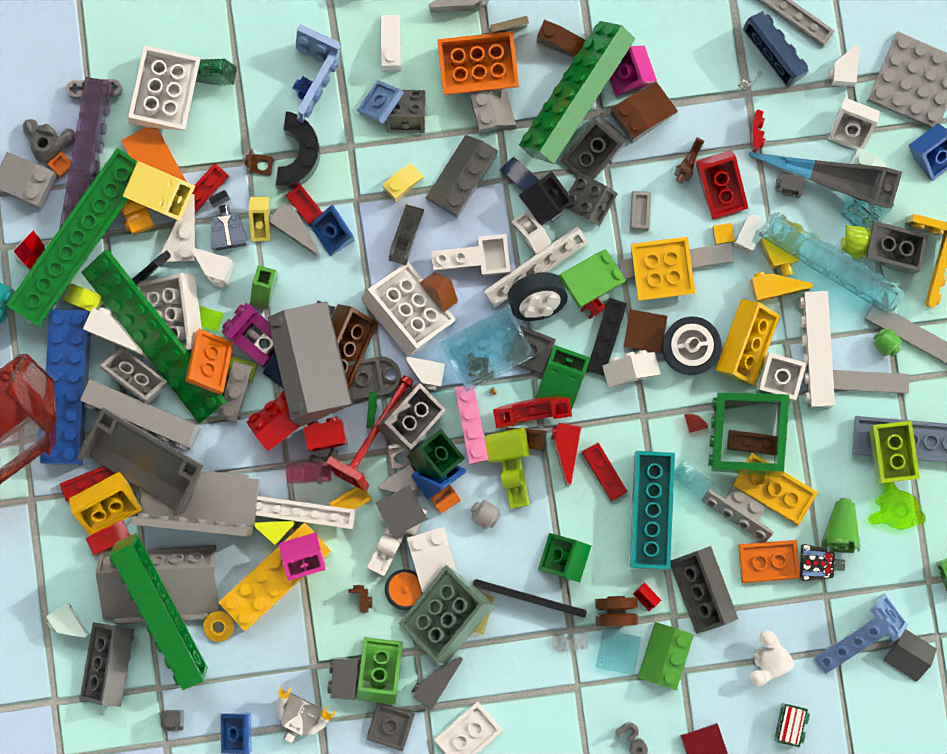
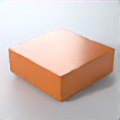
(60, 164)

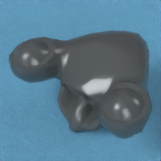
(44, 140)

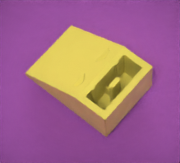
(158, 190)

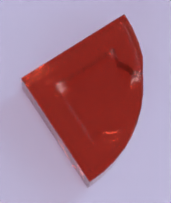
(695, 423)

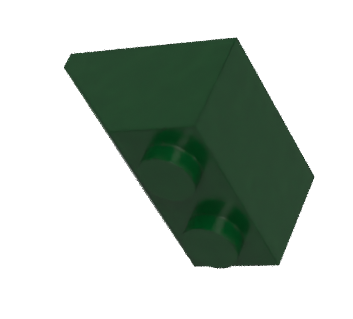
(436, 456)

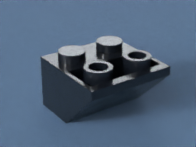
(546, 198)

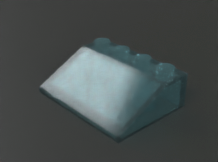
(487, 349)

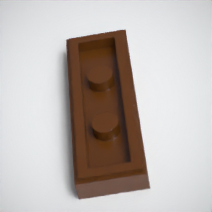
(751, 442)

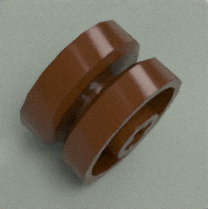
(616, 611)

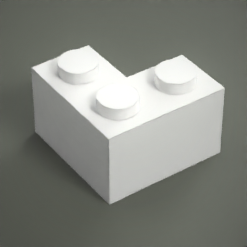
(631, 368)

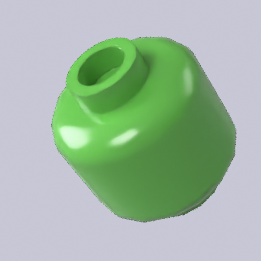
(887, 342)

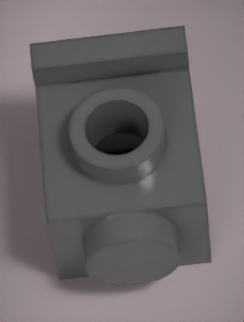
(790, 185)
(172, 720)

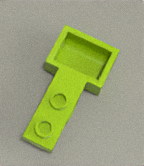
(509, 449)

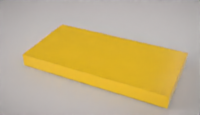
(781, 494)

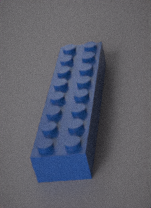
(69, 367)

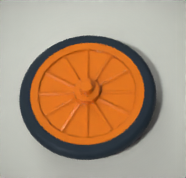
(403, 589)

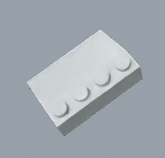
(163, 89)
(177, 304)
(406, 309)

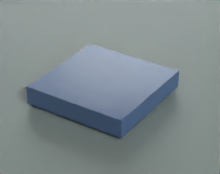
(380, 101)

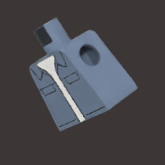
(227, 230)

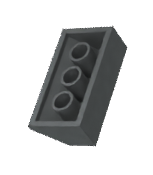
(462, 175)
(703, 590)
(106, 664)

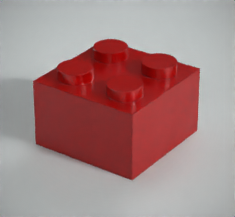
(325, 435)

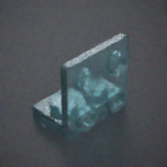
(862, 213)

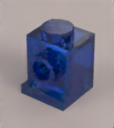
(302, 86)

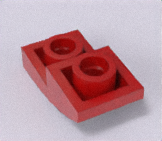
(756, 135)
(107, 537)

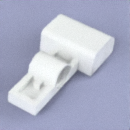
(489, 254)
(387, 549)

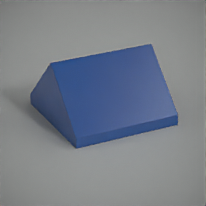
(332, 231)
(431, 485)
(236, 733)

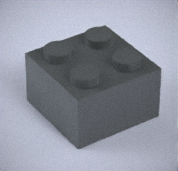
(344, 678)

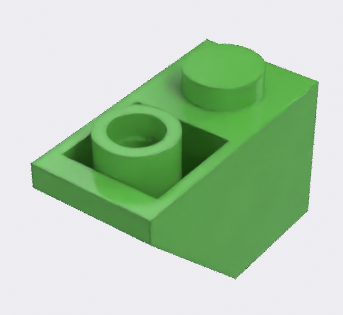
(263, 287)

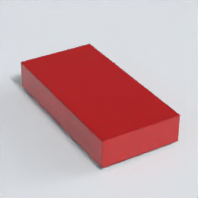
(304, 204)

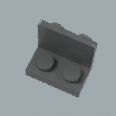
(408, 114)
(591, 198)

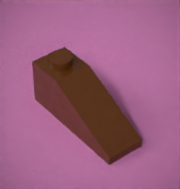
(559, 39)

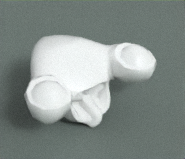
(771, 659)

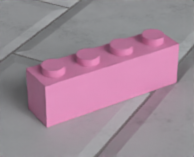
(471, 425)

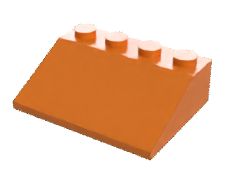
(478, 63)

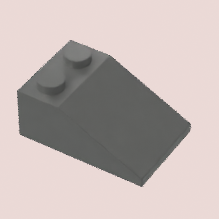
(594, 148)
(897, 247)

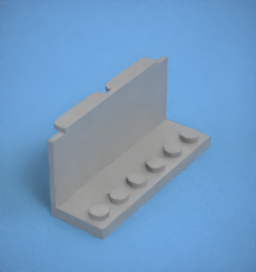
(219, 505)
(185, 573)

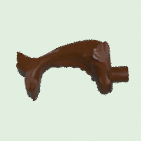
(684, 170)

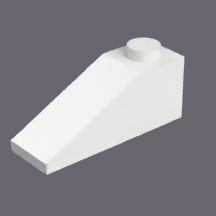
(390, 43)

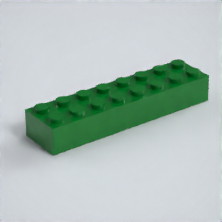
(576, 91)
(158, 611)

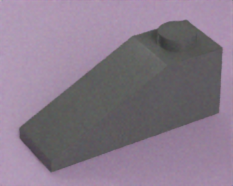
(433, 686)

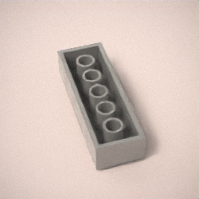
(141, 414)

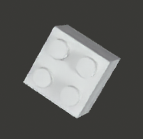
(781, 376)

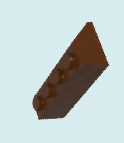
(353, 337)

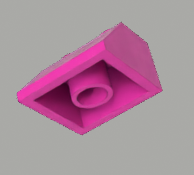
(633, 71)

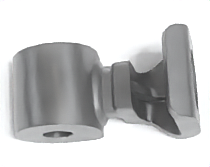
(637, 744)

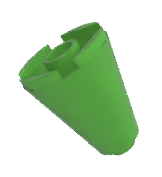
(842, 528)

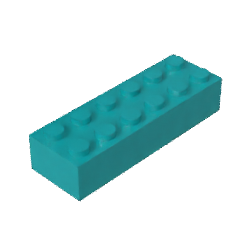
(652, 510)

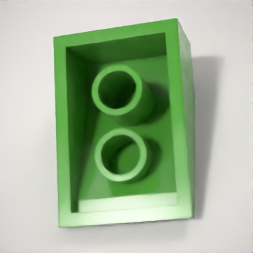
(592, 278)
(379, 670)

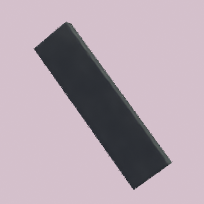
(606, 336)

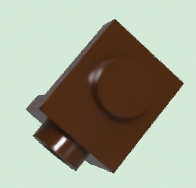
(365, 601)

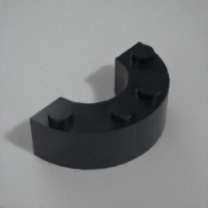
(308, 158)

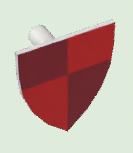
(29, 250)

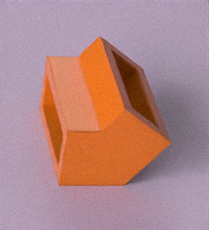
(445, 499)

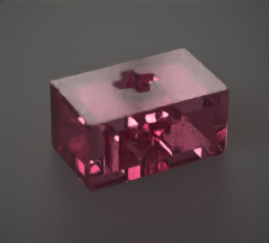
(308, 473)

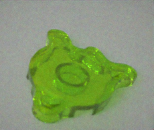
(898, 509)

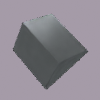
(911, 655)

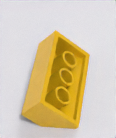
(747, 342)

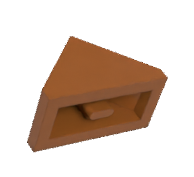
(440, 290)

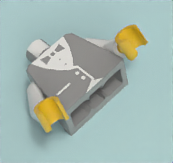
(300, 715)

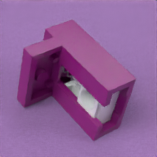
(240, 324)

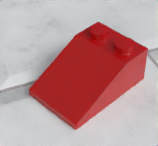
(722, 184)
(566, 444)

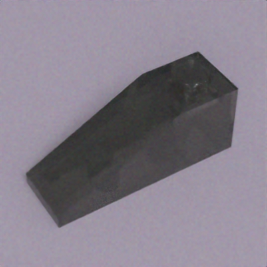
(405, 235)

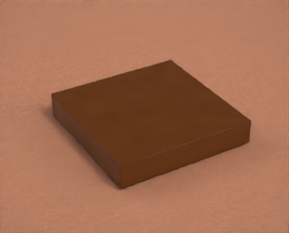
(645, 331)

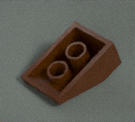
(643, 111)

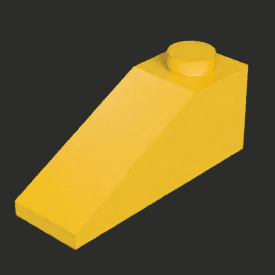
(774, 286)

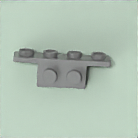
(740, 510)

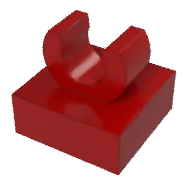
(595, 307)

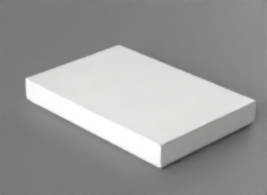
(469, 732)

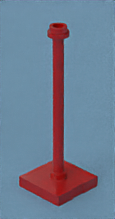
(349, 472)

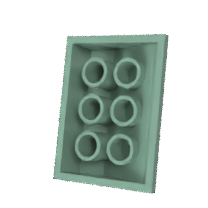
(446, 615)

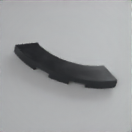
(148, 270)

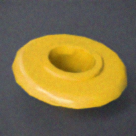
(221, 617)

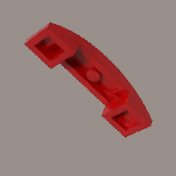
(531, 410)

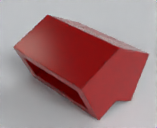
(647, 597)

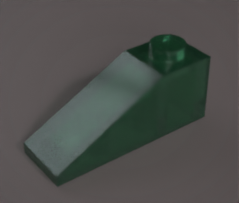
(216, 72)

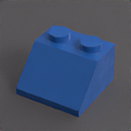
(931, 151)

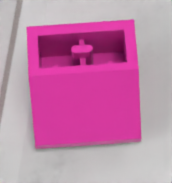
(302, 556)

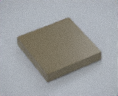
(509, 25)

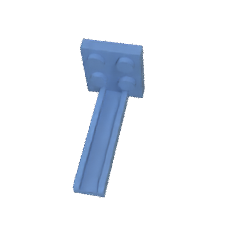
(324, 50)
(886, 621)

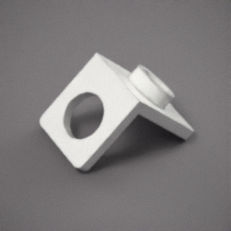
(394, 449)

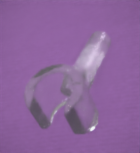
(745, 83)

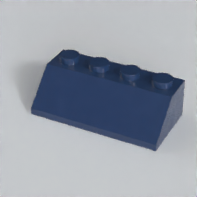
(775, 48)

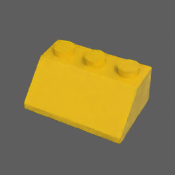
(104, 504)

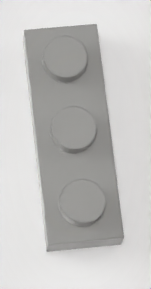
(235, 391)

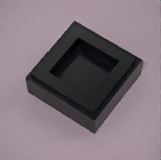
(219, 198)

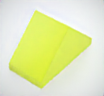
(275, 530)

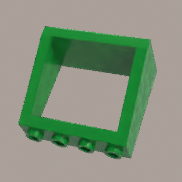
(764, 469)

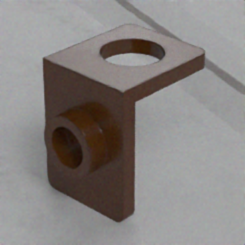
(252, 160)

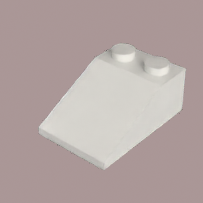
(104, 325)
(430, 555)

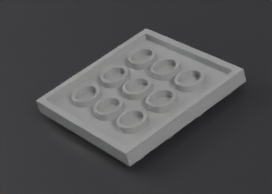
(913, 81)

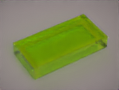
(210, 318)

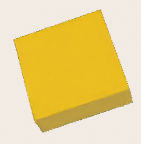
(723, 233)

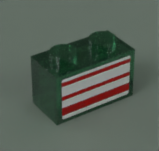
(791, 725)

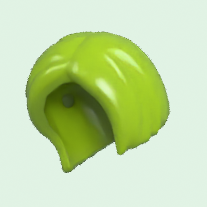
(856, 241)

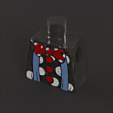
(818, 563)

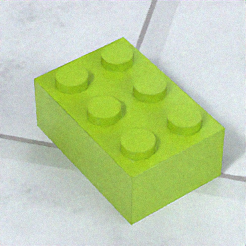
(894, 452)

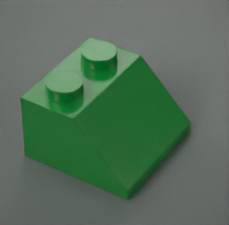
(564, 557)

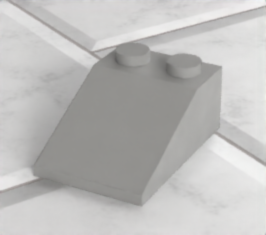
(26, 180)

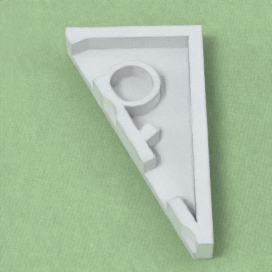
(183, 236)

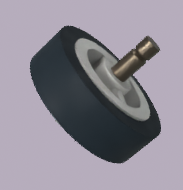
(537, 296)
(691, 345)

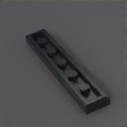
(529, 598)

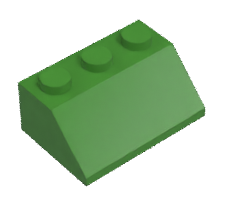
(665, 656)

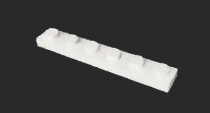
(539, 263)
(305, 512)

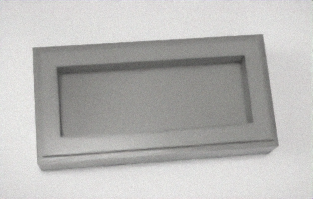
(640, 210)

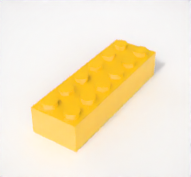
(263, 586)

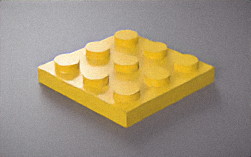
(662, 268)

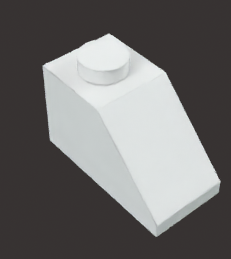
(845, 69)
(531, 232)
(427, 372)

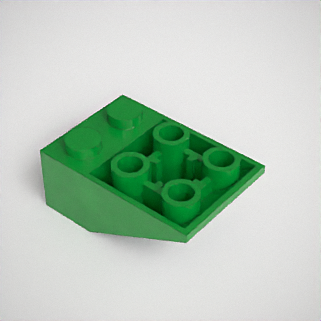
(563, 374)

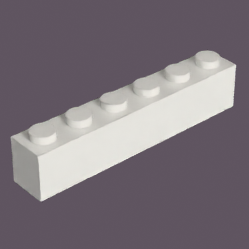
(817, 349)

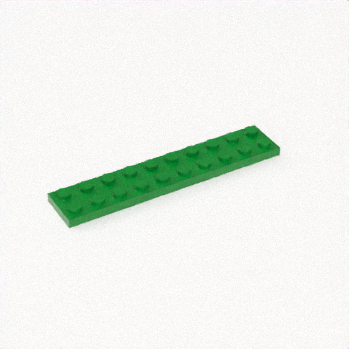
(74, 240)
(149, 333)

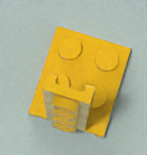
(938, 278)

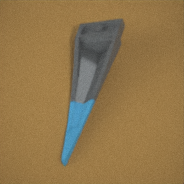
(864, 182)

